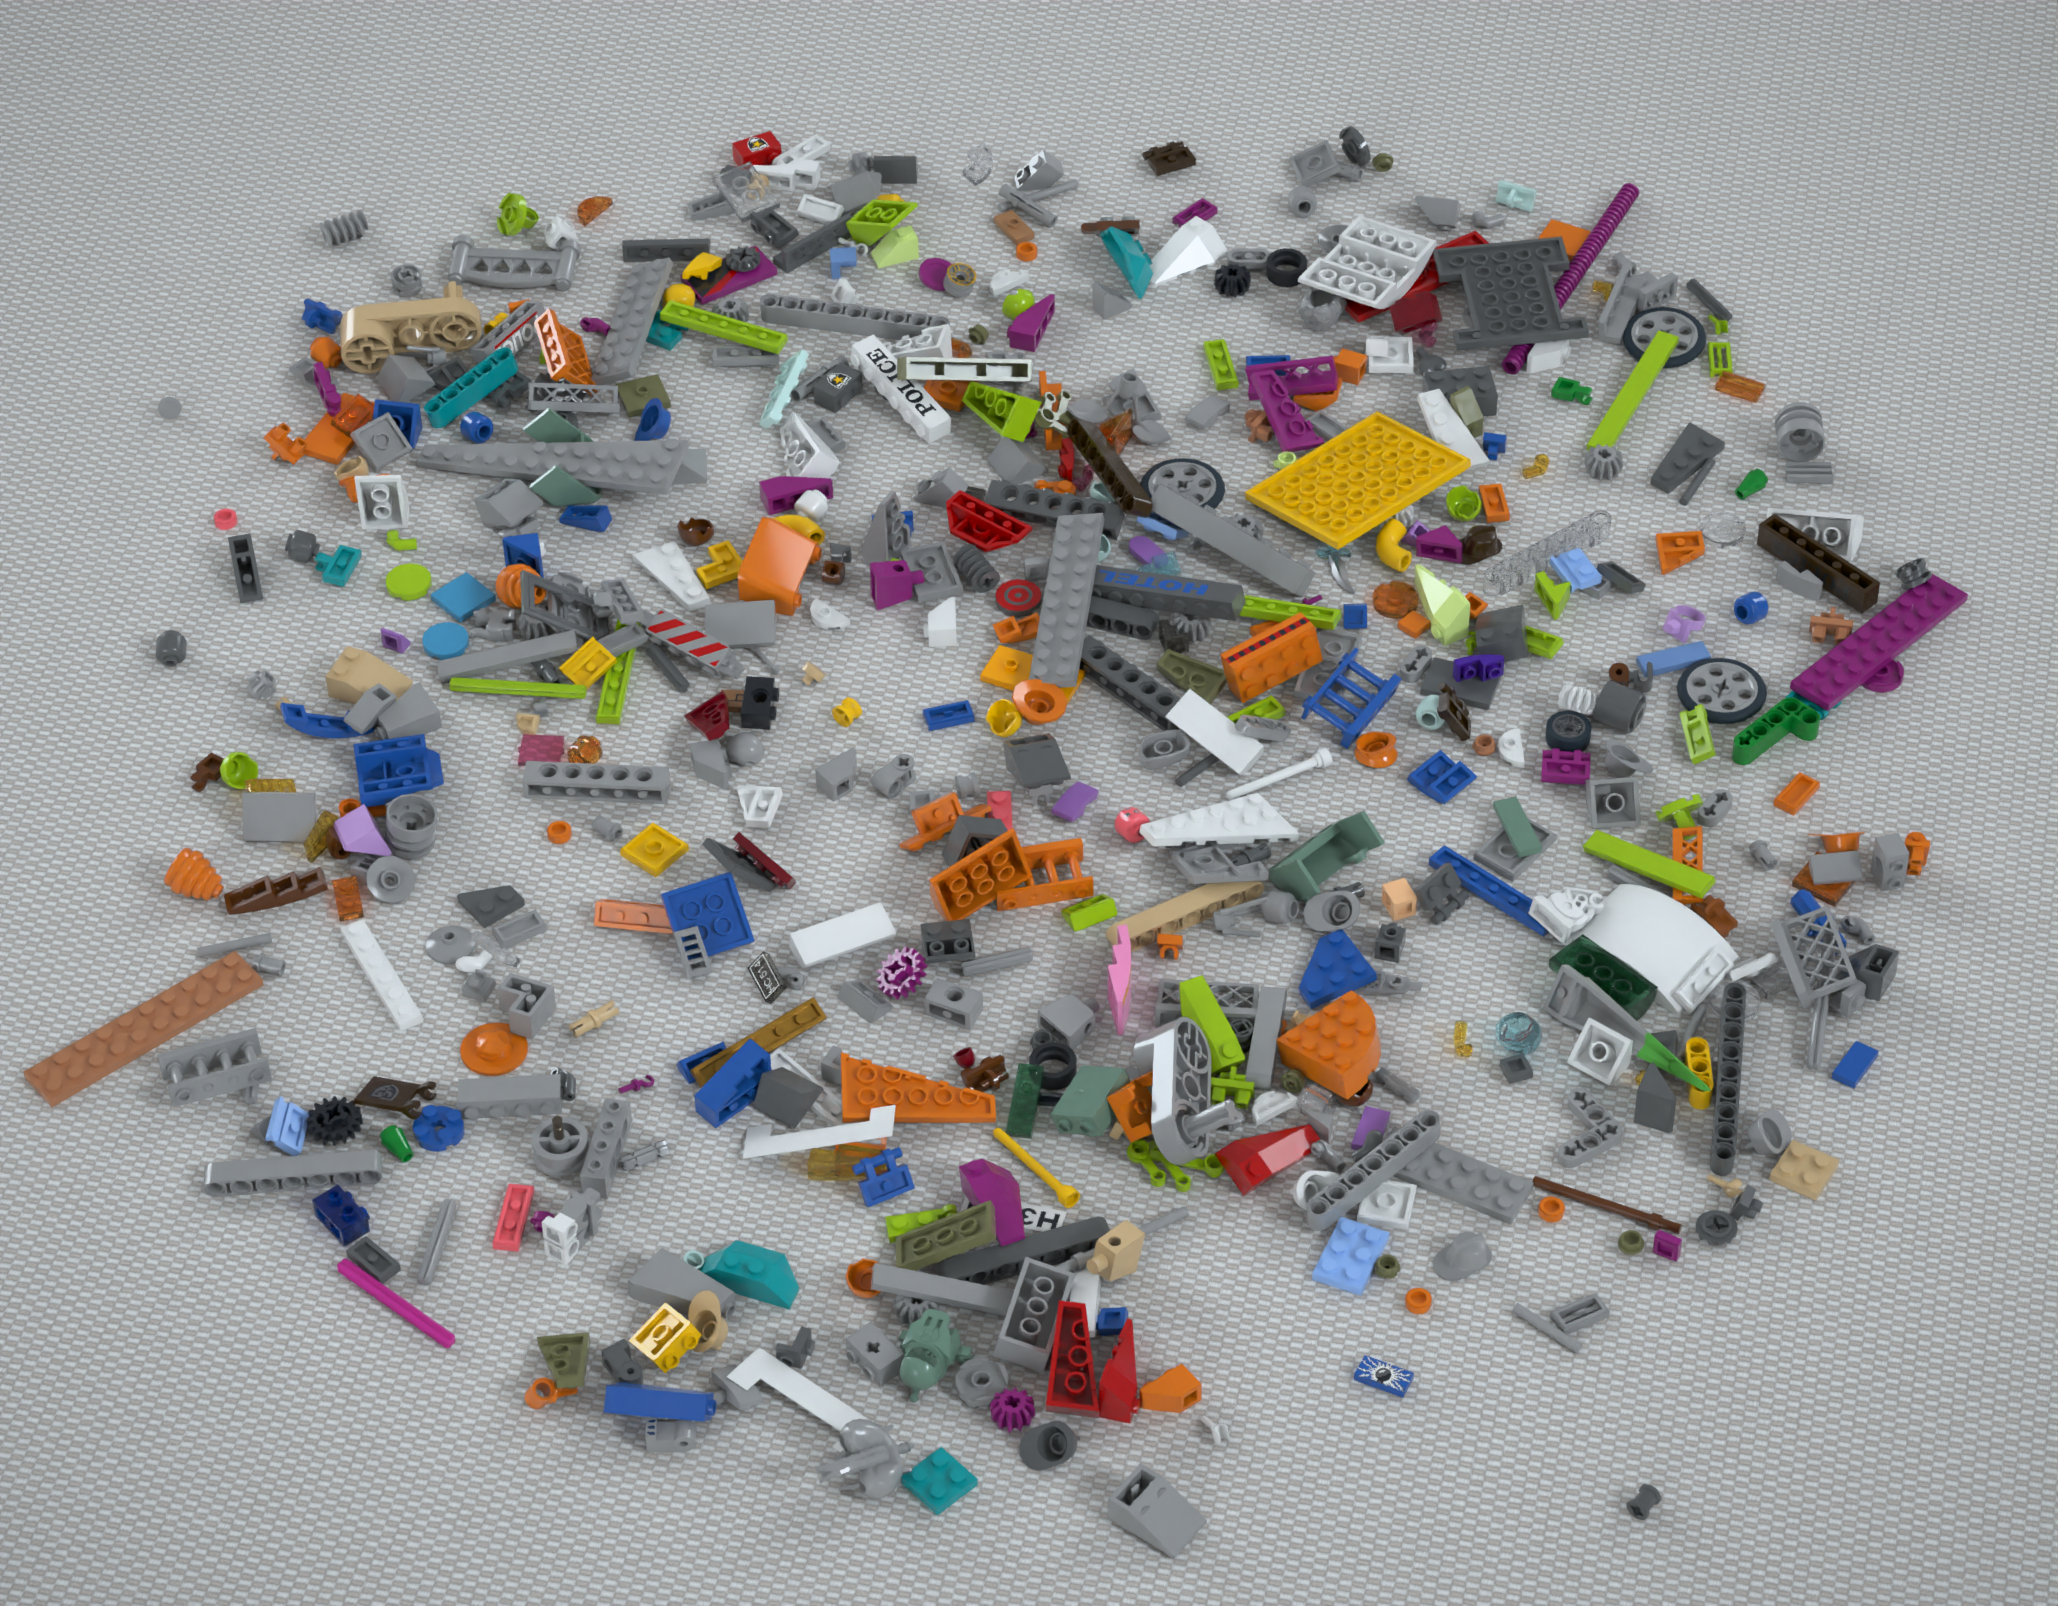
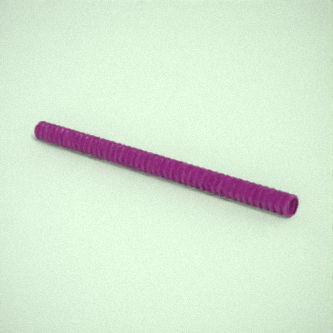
(1580, 264)

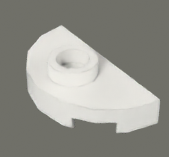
(1006, 280)
(826, 616)
(1511, 748)
(1752, 966)
(1270, 1105)

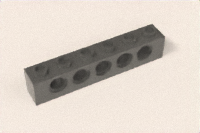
(1046, 498)
(1128, 683)

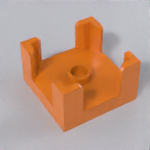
(1134, 1106)

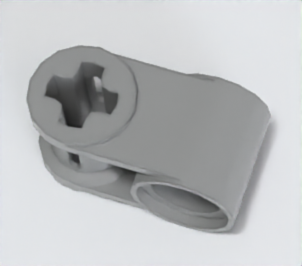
(895, 776)

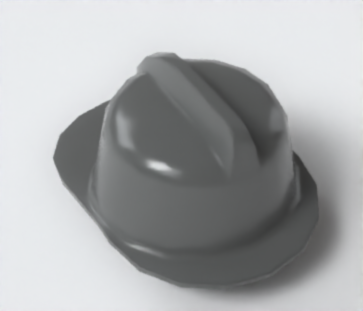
(1048, 1445)

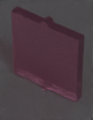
(540, 748)

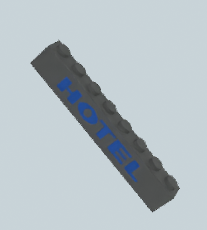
(1169, 593)

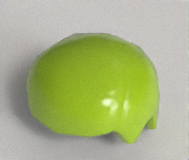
(1017, 304)
(1463, 504)
(237, 768)

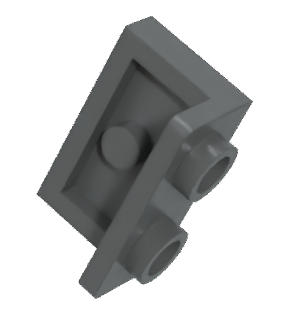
(773, 228)

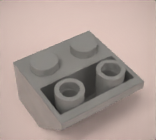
(507, 503)

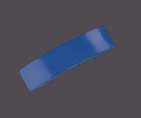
(317, 724)

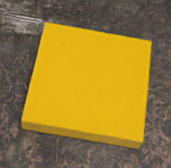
(654, 849)

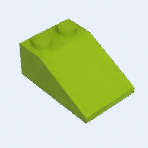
(878, 219)

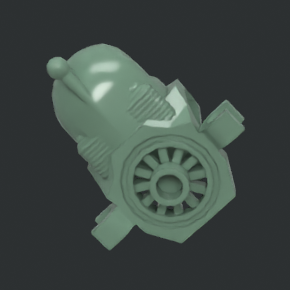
(927, 1338)

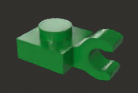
(1569, 389)

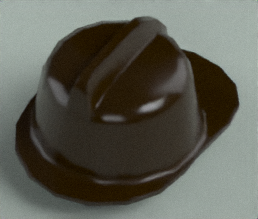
(1480, 544)

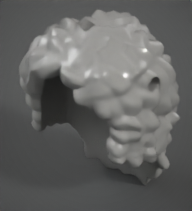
(1321, 309)

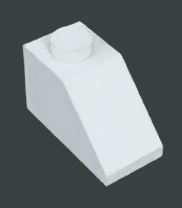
(1547, 355)
(942, 625)

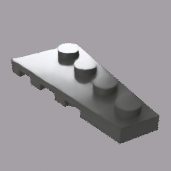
(1686, 457)

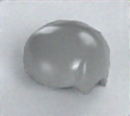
(745, 748)

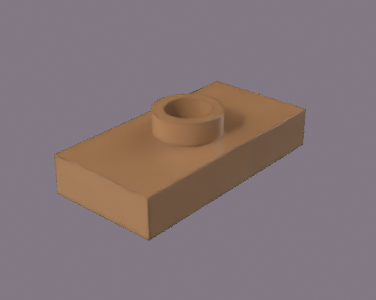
(1014, 227)

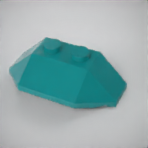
(1129, 258)
(753, 1273)

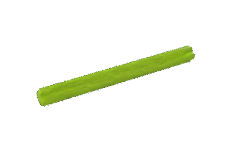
(518, 688)

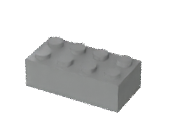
(1032, 1315)

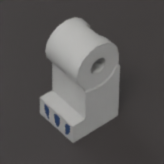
(669, 1436)

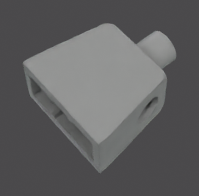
(1069, 1019)

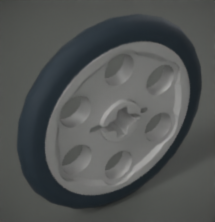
(1656, 316)
(1188, 484)
(1730, 669)

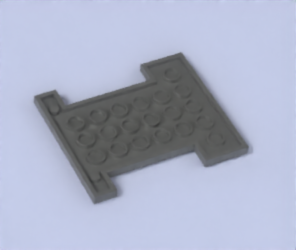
(1509, 292)

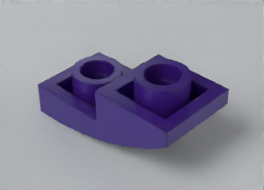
(1484, 666)

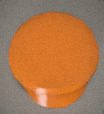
(1376, 749)

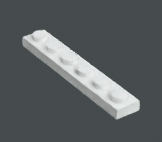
(381, 975)

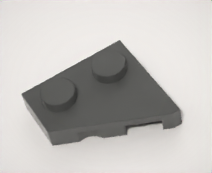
(448, 373)
(491, 904)

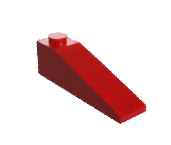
(1265, 1156)
(1119, 1380)

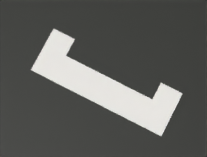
(760, 1143)
(796, 1387)

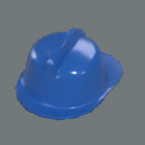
(654, 421)

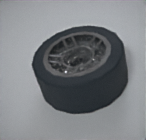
(1568, 731)

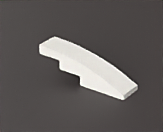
(1087, 1290)

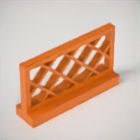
(563, 351)

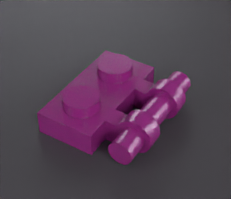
(1565, 766)

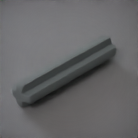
(1708, 300)
(667, 667)

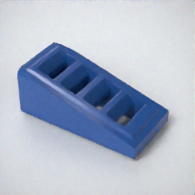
(587, 517)

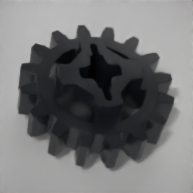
(334, 1121)

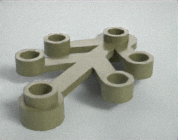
(1048, 419)

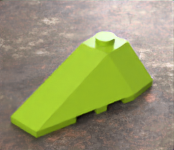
(1202, 1007)

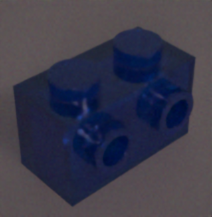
(341, 1215)

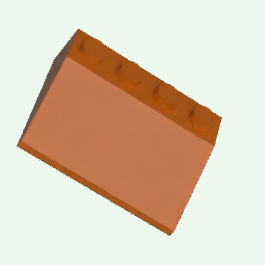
(978, 876)

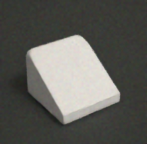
(1376, 345)

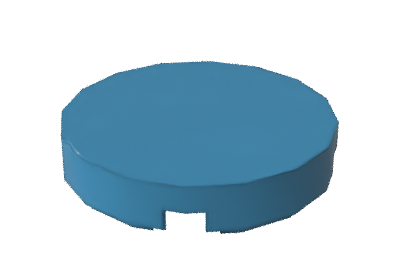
(445, 640)

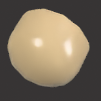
(352, 467)

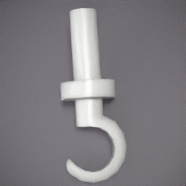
(853, 244)

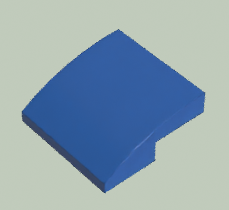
(1441, 777)

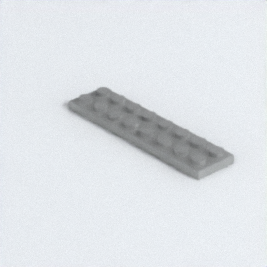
(632, 321)

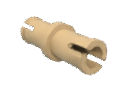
(593, 1019)

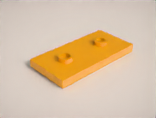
(1012, 666)

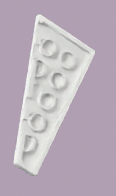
(1227, 822)

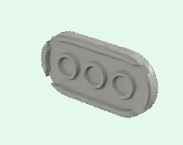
(577, 612)

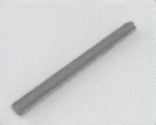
(1820, 1015)

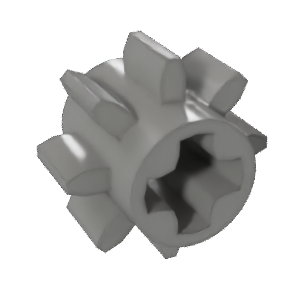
(860, 163)
(261, 684)

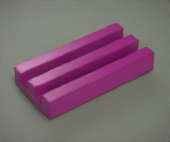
(1204, 213)

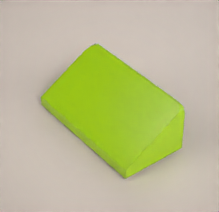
(1090, 912)

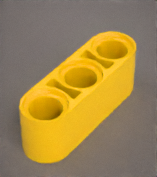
(1699, 1062)

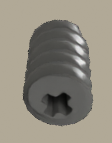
(975, 568)

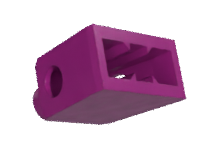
(892, 582)

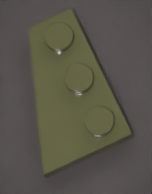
(566, 1358)

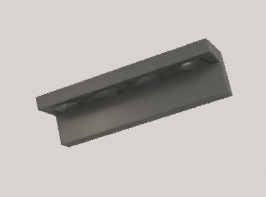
(813, 245)
(663, 248)

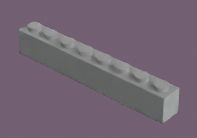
(1232, 540)

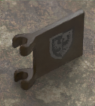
(395, 1095)

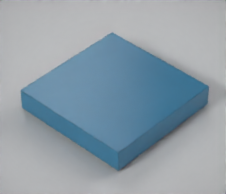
(463, 597)

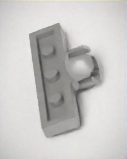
(619, 599)

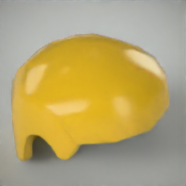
(679, 293)
(1004, 718)

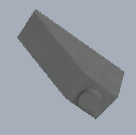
(245, 568)

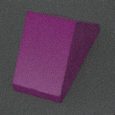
(1439, 545)

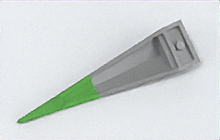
(1579, 998)

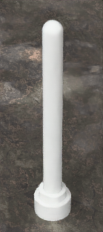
(1321, 758)

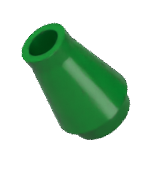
(1752, 483)
(396, 1142)

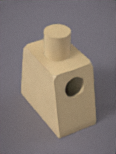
(1117, 1252)

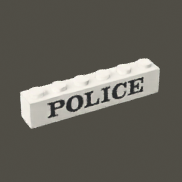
(904, 395)

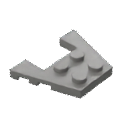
(1211, 865)

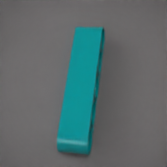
(471, 387)

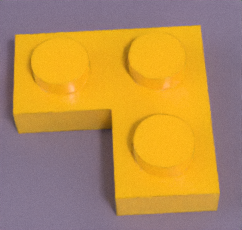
(724, 566)

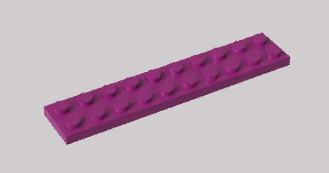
(1878, 642)

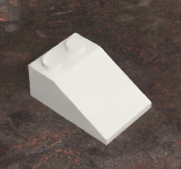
(382, 502)

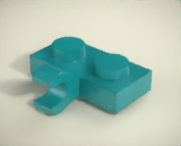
(340, 566)

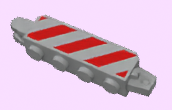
(692, 643)

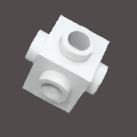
(558, 231)

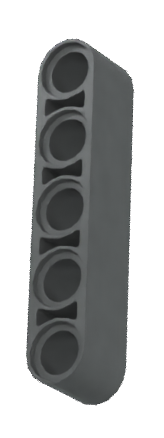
(1122, 618)

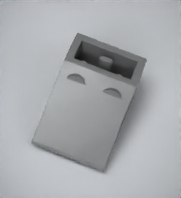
(1154, 1511)

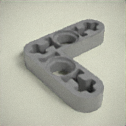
(1596, 1131)

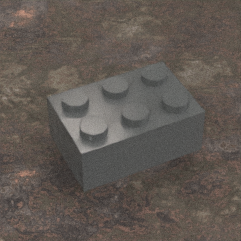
(1477, 378)

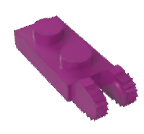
(327, 391)

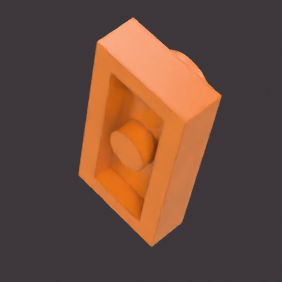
(1494, 503)

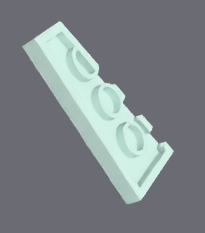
(786, 382)

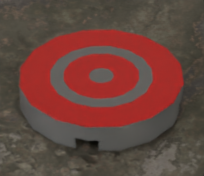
(1018, 597)

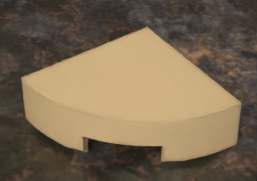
(528, 723)

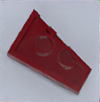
(711, 717)
(763, 862)

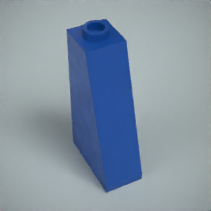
(659, 1402)

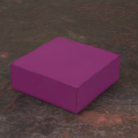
(1667, 1245)

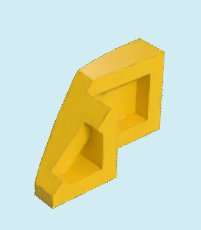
(701, 266)

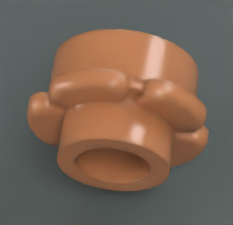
(1484, 745)

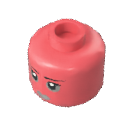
(1129, 823)

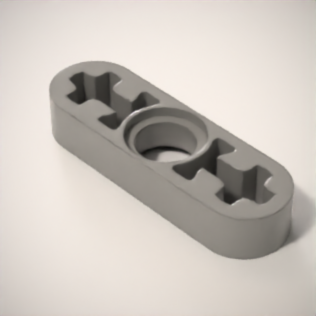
(1263, 728)

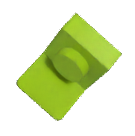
(1552, 596)

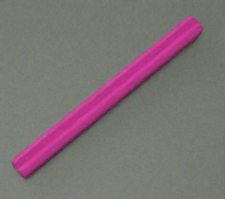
(396, 1303)

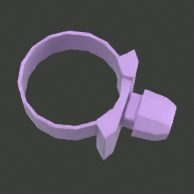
(1680, 627)

